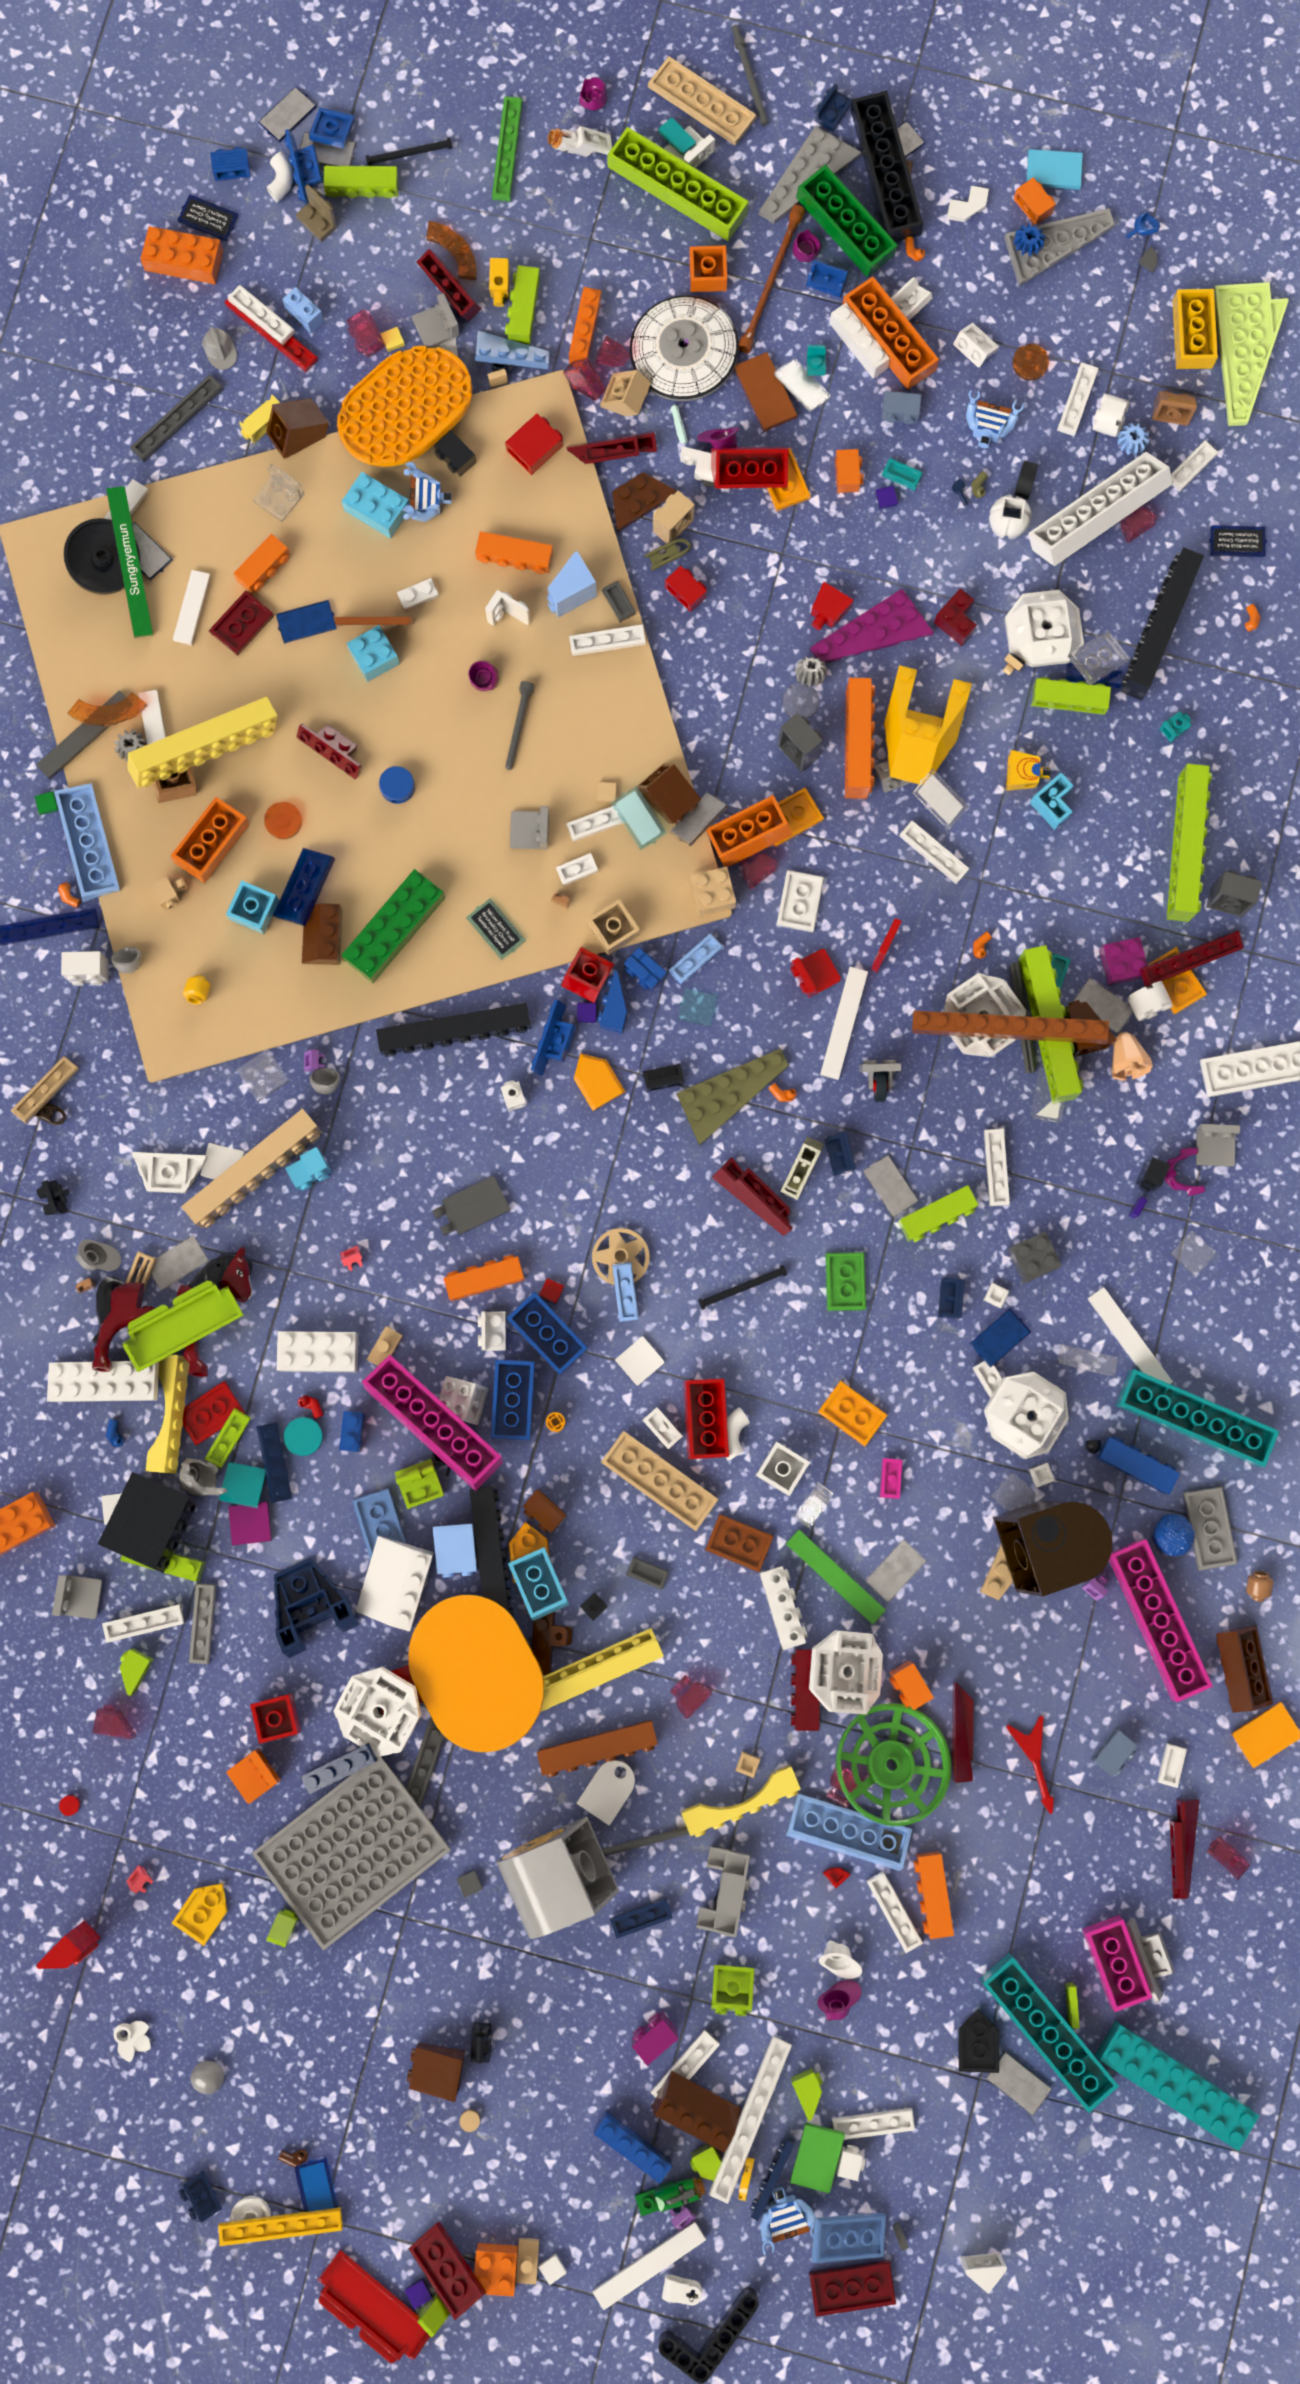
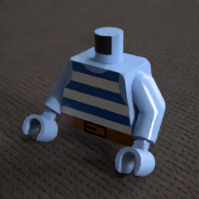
(990, 420)
(425, 495)
(785, 2219)

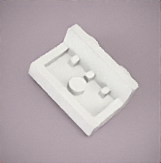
(911, 298)

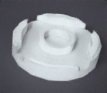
(250, 2208)

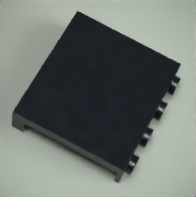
(148, 1522)

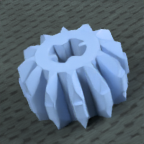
(1135, 432)

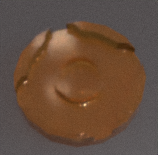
(1030, 362)
(283, 820)

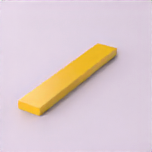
(280, 2226)

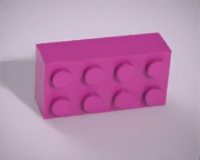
(1116, 1963)

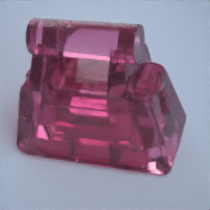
(612, 353)
(1137, 523)
(757, 869)
(692, 1698)
(834, 1782)

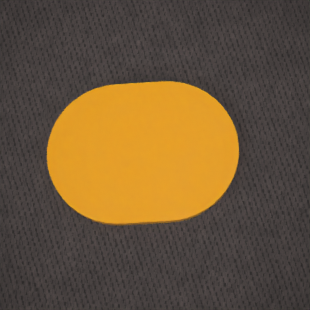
(404, 406)
(476, 1673)

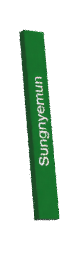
(129, 561)

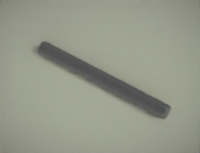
(1018, 990)

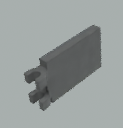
(472, 1207)

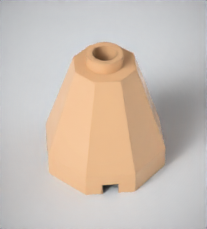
(1129, 1058)

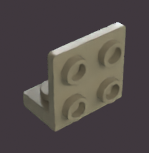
(317, 215)

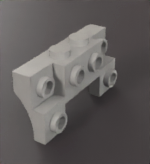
(730, 1900)

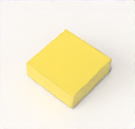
(392, 339)

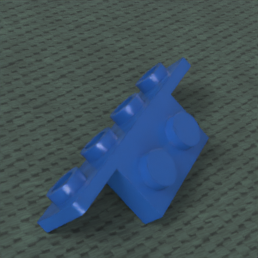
(305, 166)
(554, 1040)

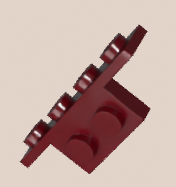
(331, 746)

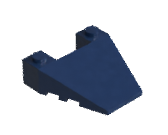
(304, 1600)

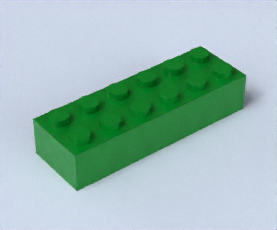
(846, 221)
(393, 926)

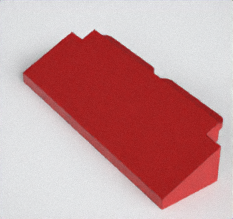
(362, 2301)

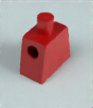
(829, 606)

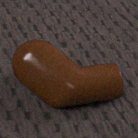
(294, 2159)

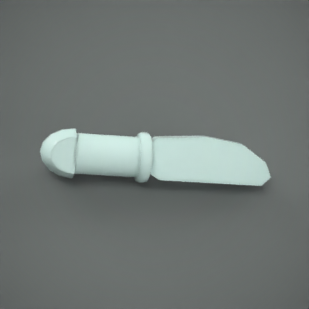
(679, 424)

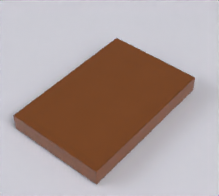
(739, 1543)

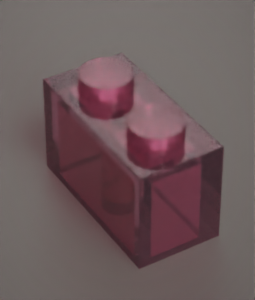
(366, 333)

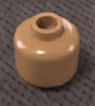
(1259, 1586)

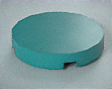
(303, 1436)

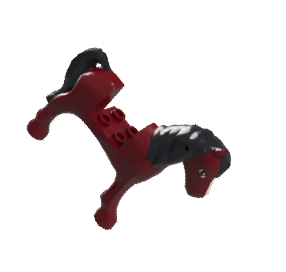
(123, 1304)

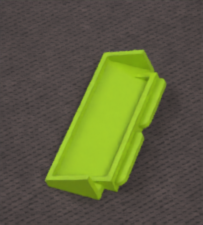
(173, 1328)

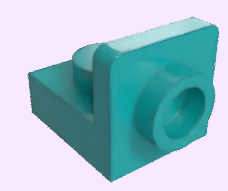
(816, 360)

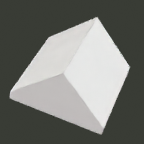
(984, 2269)

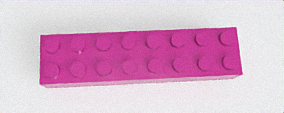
(432, 1422)
(1159, 1620)

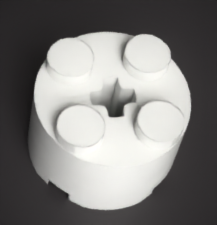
(1111, 415)
(1149, 1001)

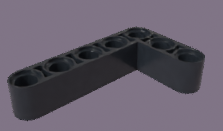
(715, 2342)

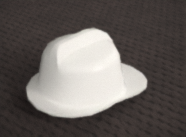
(839, 1961)

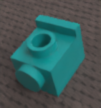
(1172, 730)

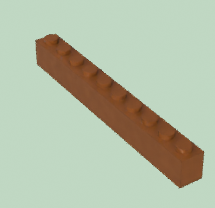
(1010, 1027)

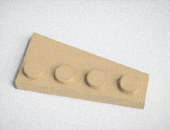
(998, 1577)

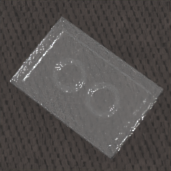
(1099, 657)

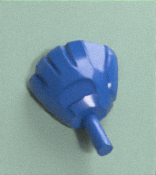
(1144, 225)

